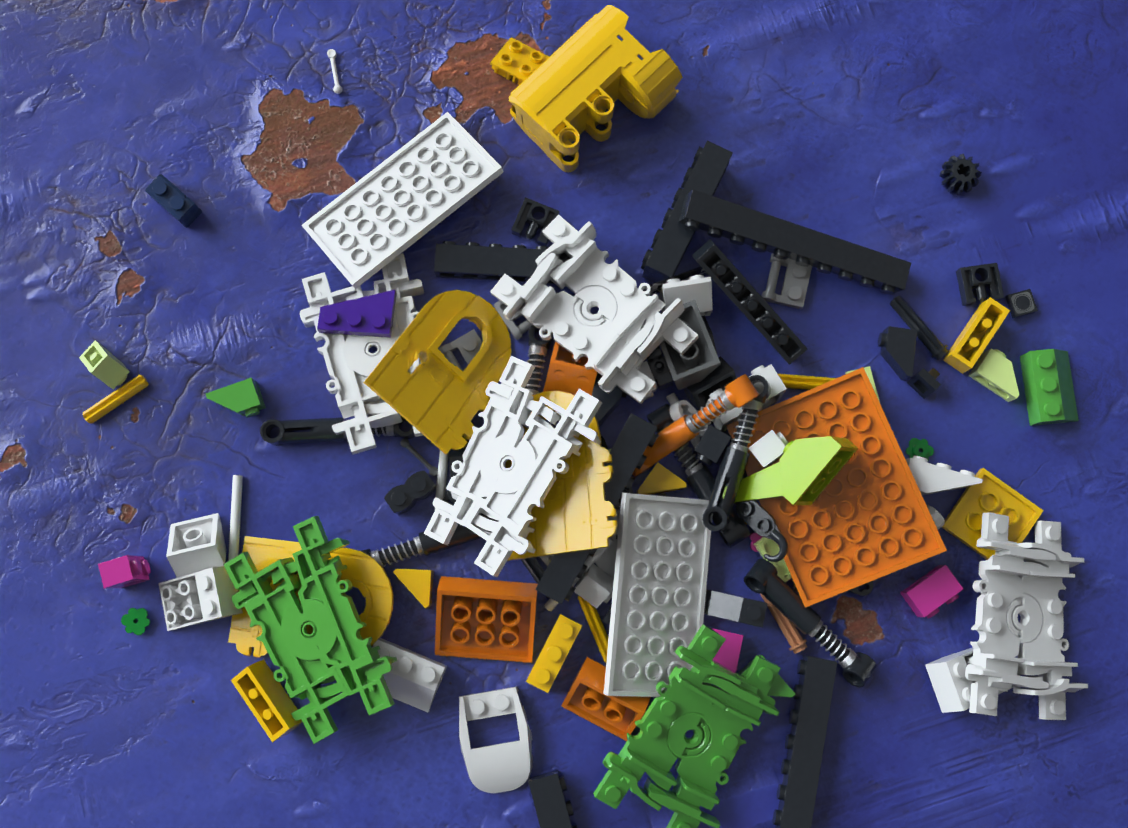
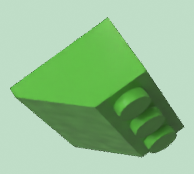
(1048, 387)

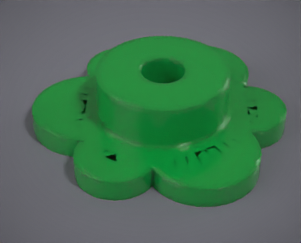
(916, 444)
(129, 621)

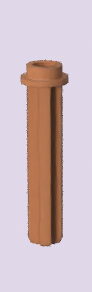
(788, 628)

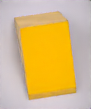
(661, 481)
(418, 583)

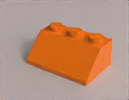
(611, 713)

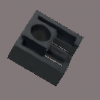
(525, 215)
(967, 281)
(660, 369)

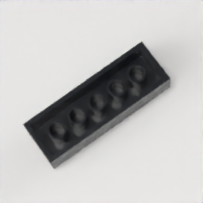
(672, 242)

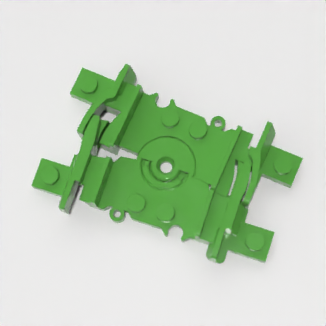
(336, 638)
(690, 704)

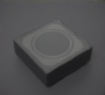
(1021, 303)

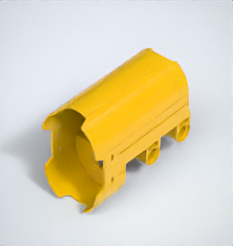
(585, 80)

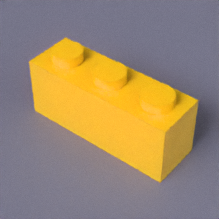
(976, 335)
(554, 653)
(266, 700)

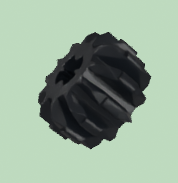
(962, 166)

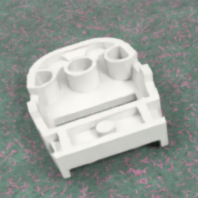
(500, 765)

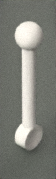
(331, 53)

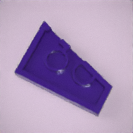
(360, 316)

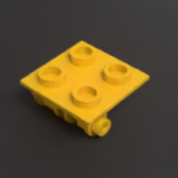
(517, 61)

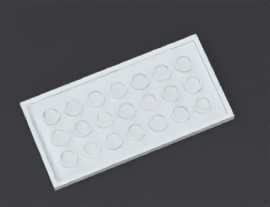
(402, 199)
(655, 590)

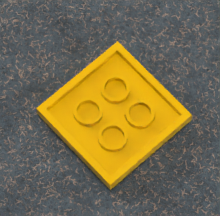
(993, 497)

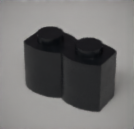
(416, 488)

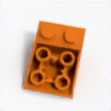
(567, 374)

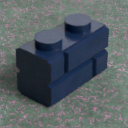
(173, 200)

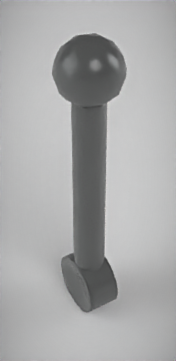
(433, 471)

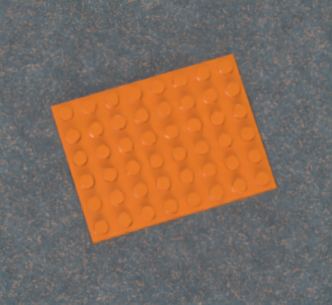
(870, 512)

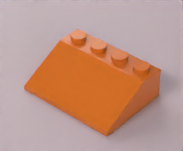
(485, 619)

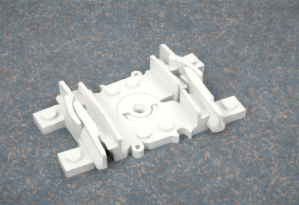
(511, 492)
(1031, 591)

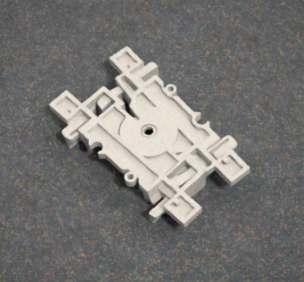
(627, 318)
(349, 355)

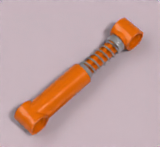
(688, 426)

